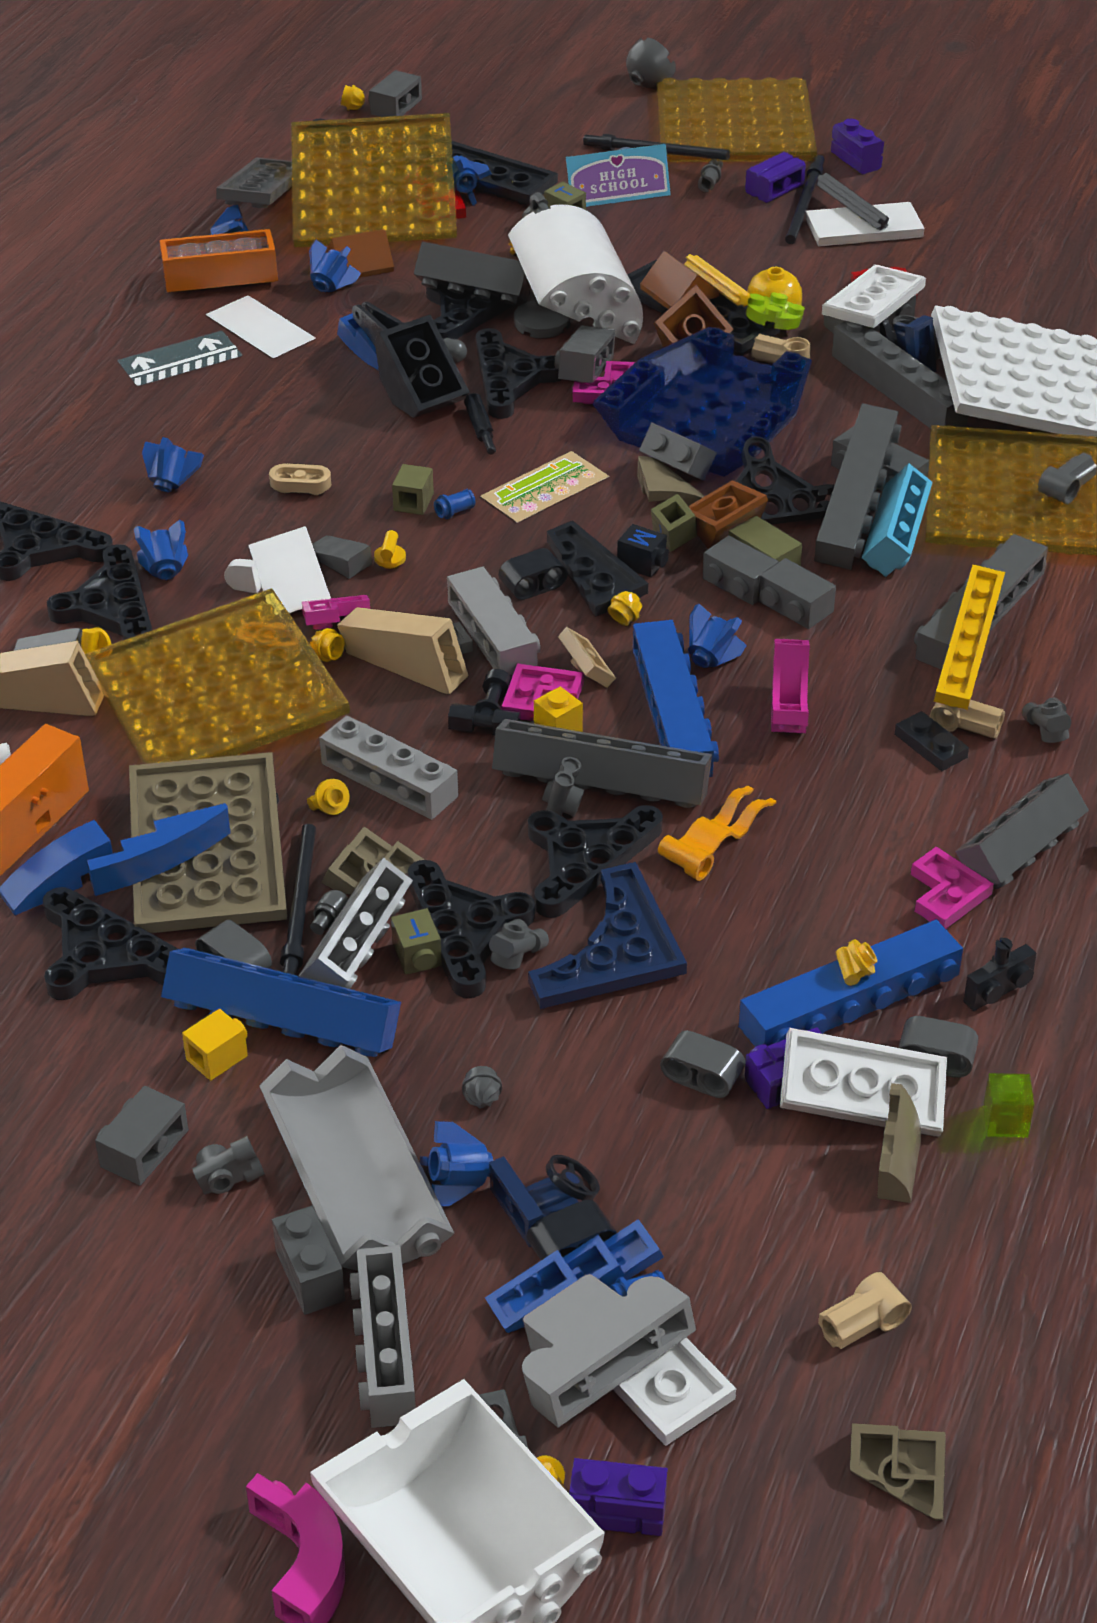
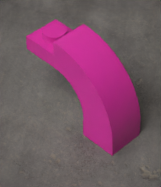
(790, 686)
(317, 1577)

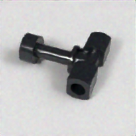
(486, 711)

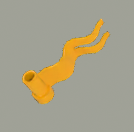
(704, 836)

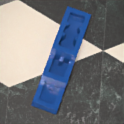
(153, 853)
(617, 1257)

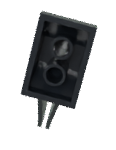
(412, 361)

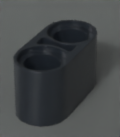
(533, 573)
(569, 1229)

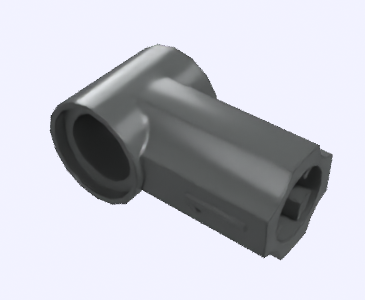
(1066, 481)

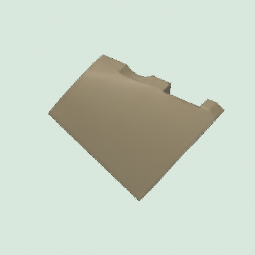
(662, 483)
(362, 856)
(899, 1147)
(902, 1464)

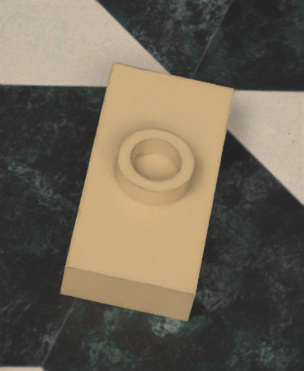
(586, 657)

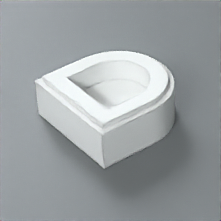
(243, 575)

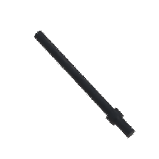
(610, 142)
(814, 170)
(292, 952)

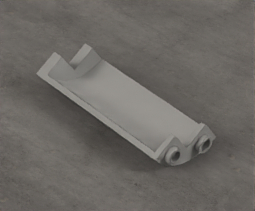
(355, 1158)

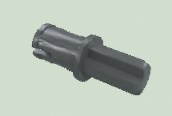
(710, 175)

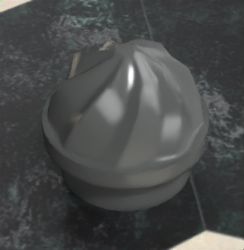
(481, 1086)

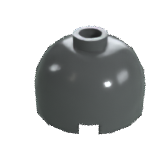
(649, 63)

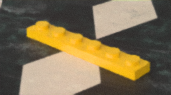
(969, 637)

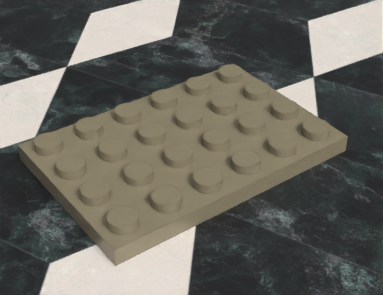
(233, 878)

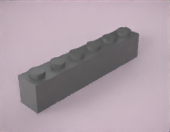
(896, 374)
(857, 486)
(1023, 565)
(605, 762)

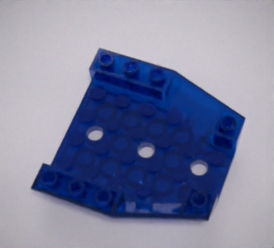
(706, 396)

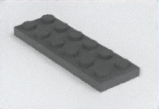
(257, 183)

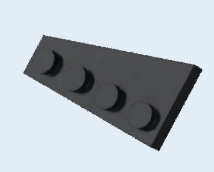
(593, 567)

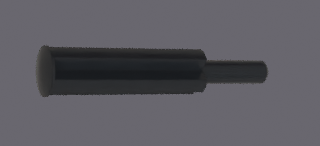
(480, 421)

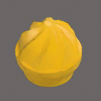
(352, 97)
(625, 607)
(328, 644)

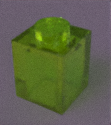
(1008, 1105)

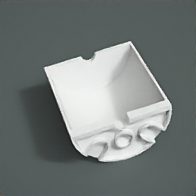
(577, 269)
(463, 1515)

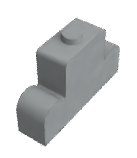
(597, 1339)

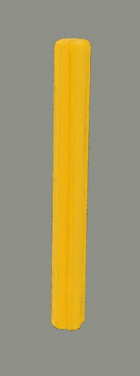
(718, 280)

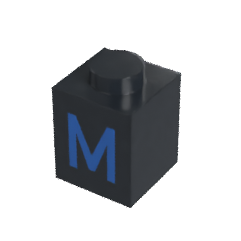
(643, 550)

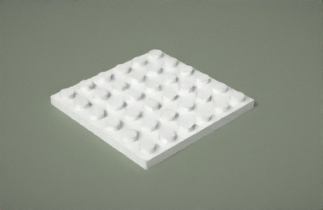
(1018, 372)

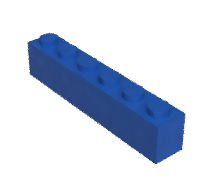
(671, 689)
(281, 1000)
(825, 1001)

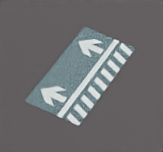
(179, 358)

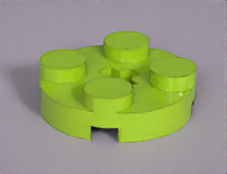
(774, 309)

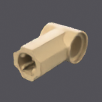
(770, 349)
(977, 719)
(871, 1307)

